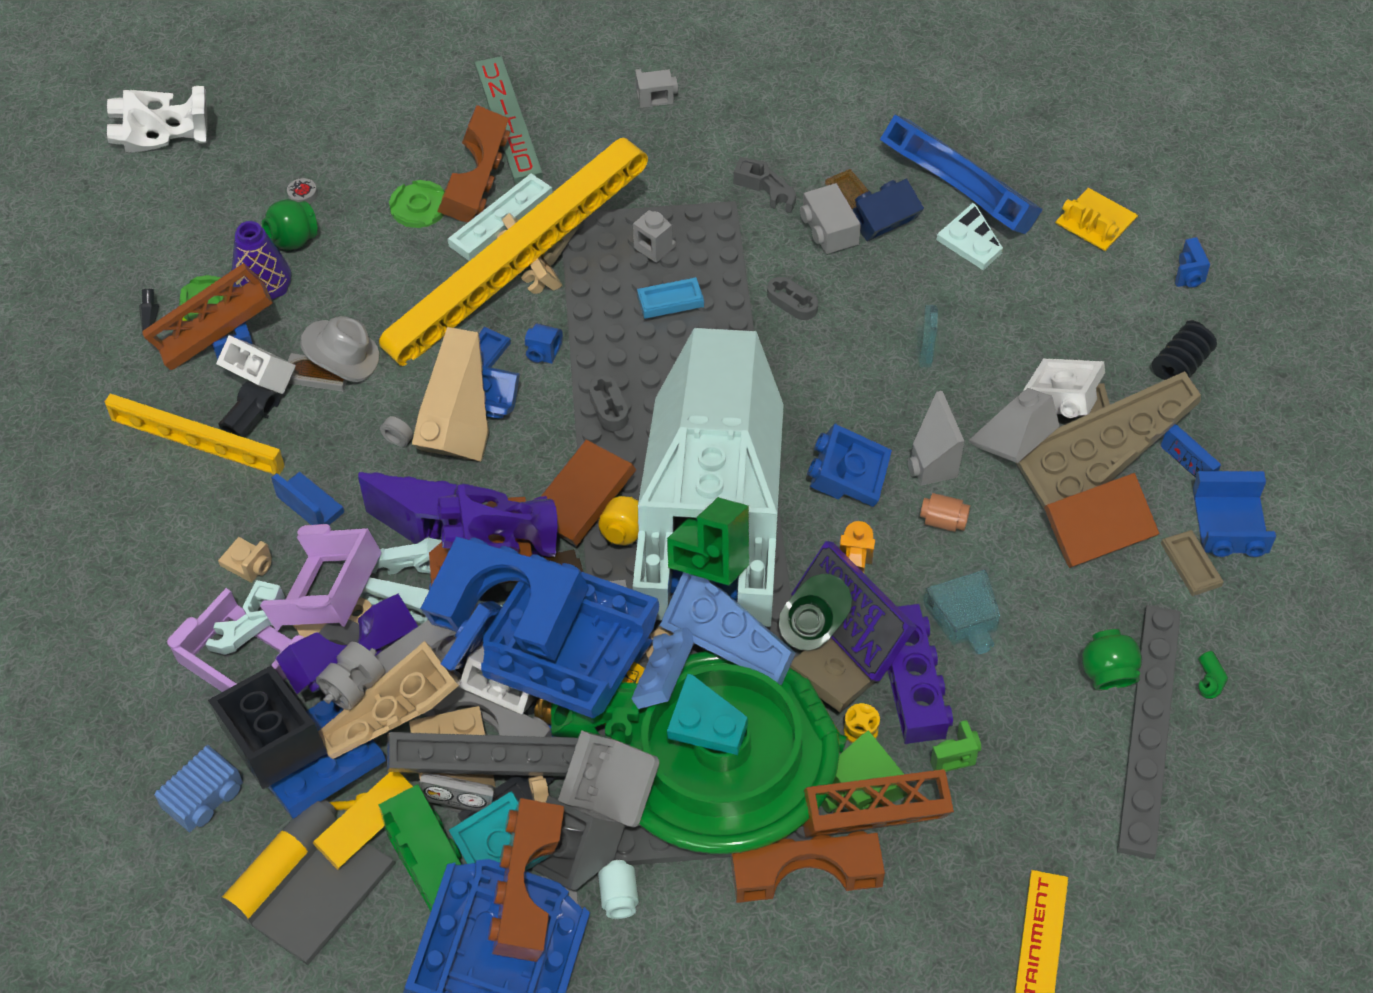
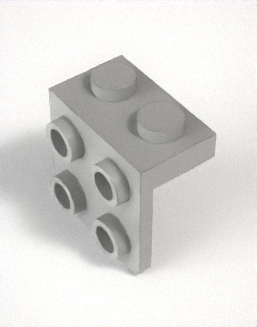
(609, 778)

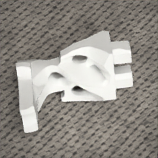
(140, 119)

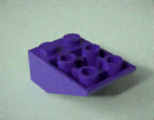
(406, 504)

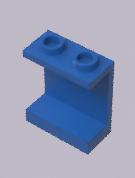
(1232, 513)

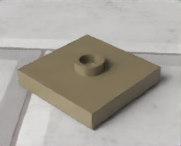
(832, 674)

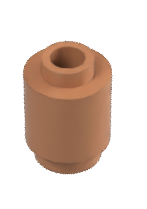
(945, 512)

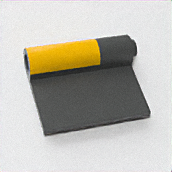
(295, 890)

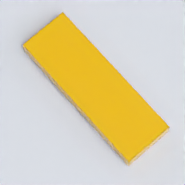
(359, 822)

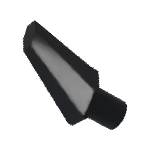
(148, 308)

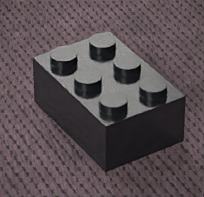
(267, 726)

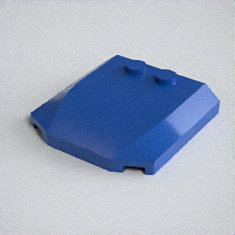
(593, 657)
(456, 946)

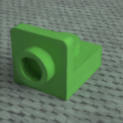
(957, 754)

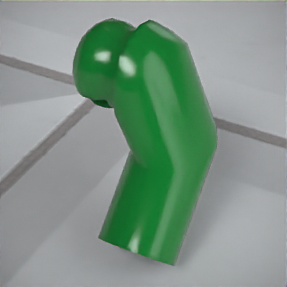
(1215, 677)

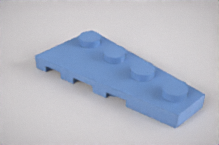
(726, 627)

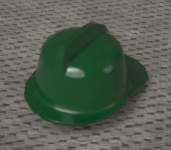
(815, 612)

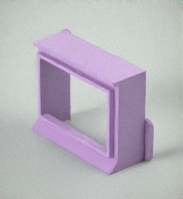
(322, 545)
(194, 634)

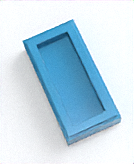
(670, 298)

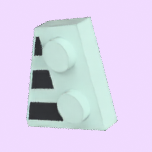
(971, 238)

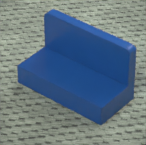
(307, 499)

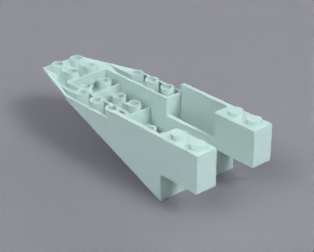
(709, 439)

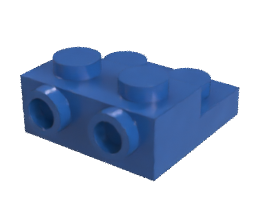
(849, 466)

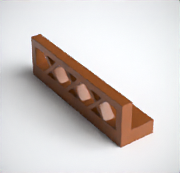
(212, 320)
(882, 816)

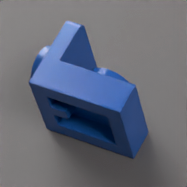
(1193, 264)

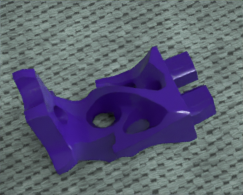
(524, 520)

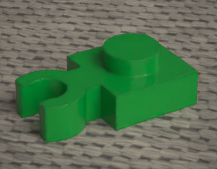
(621, 711)

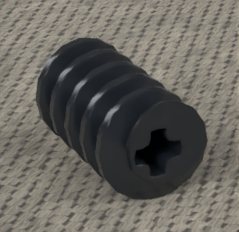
(1185, 351)

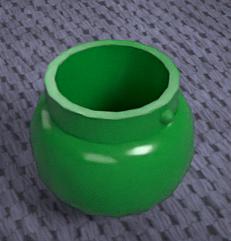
(290, 223)
(1112, 660)

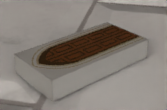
(312, 375)

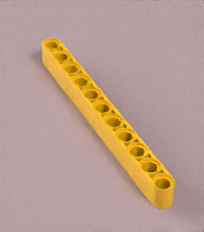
(513, 251)

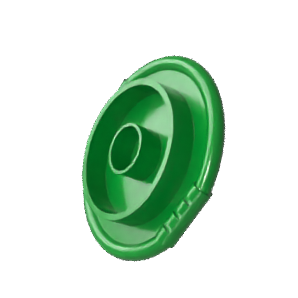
(743, 800)

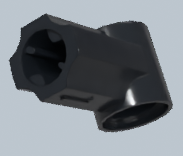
(251, 406)

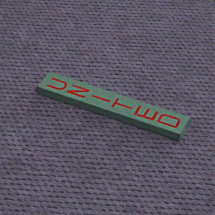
(502, 100)

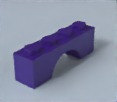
(378, 630)

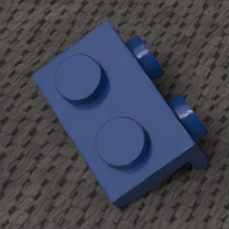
(500, 391)

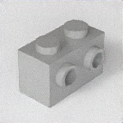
(830, 218)

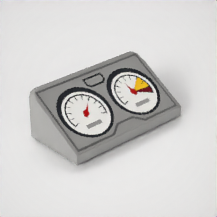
(456, 792)

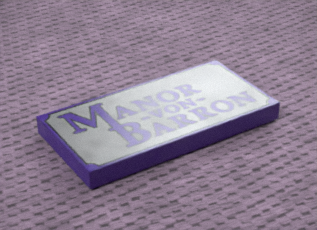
(875, 625)

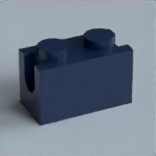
(887, 208)

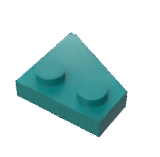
(706, 719)

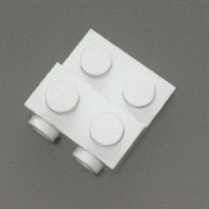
(1069, 383)

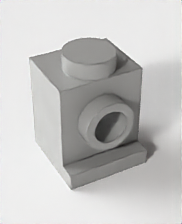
(655, 87)
(653, 228)

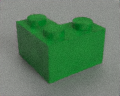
(714, 544)

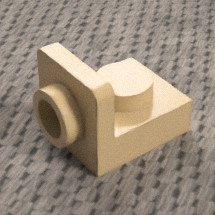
(246, 559)

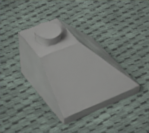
(1019, 426)
(937, 445)

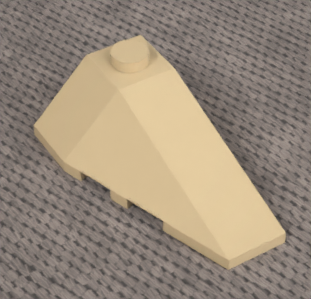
(453, 407)
(397, 697)

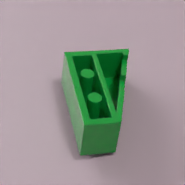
(419, 840)

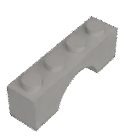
(501, 718)

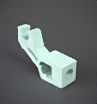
(405, 556)
(254, 621)

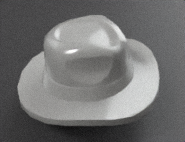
(341, 347)

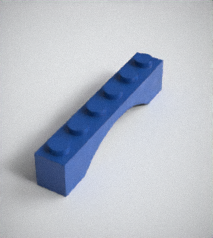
(976, 183)

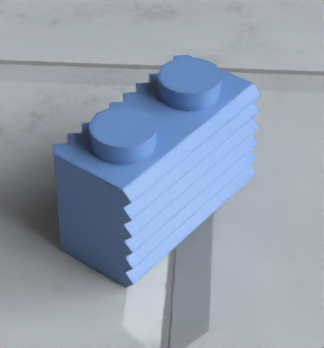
(199, 789)

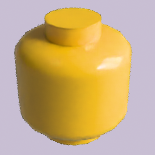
(620, 521)

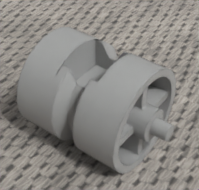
(354, 670)

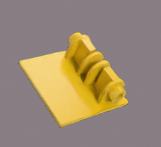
(1095, 218)

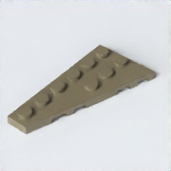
(1106, 440)

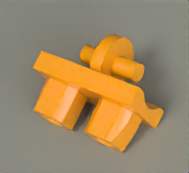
(858, 544)

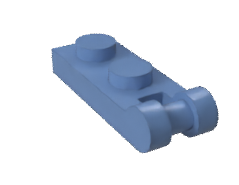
(663, 668)

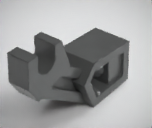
(758, 176)

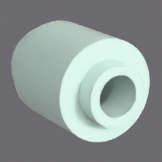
(618, 889)

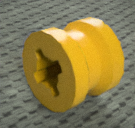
(862, 716)

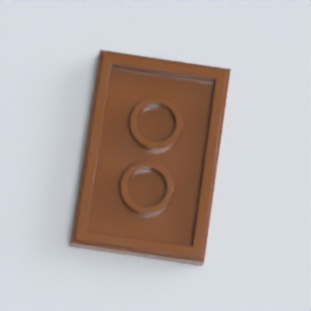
(585, 489)
(1101, 520)

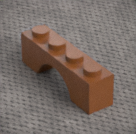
(465, 190)
(849, 858)
(520, 922)

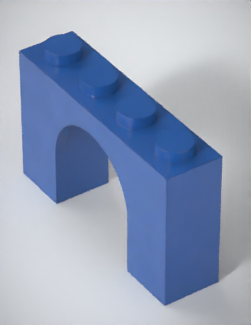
(475, 567)

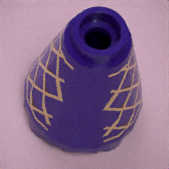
(262, 256)

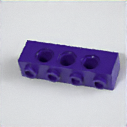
(918, 721)

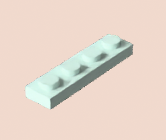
(488, 224)

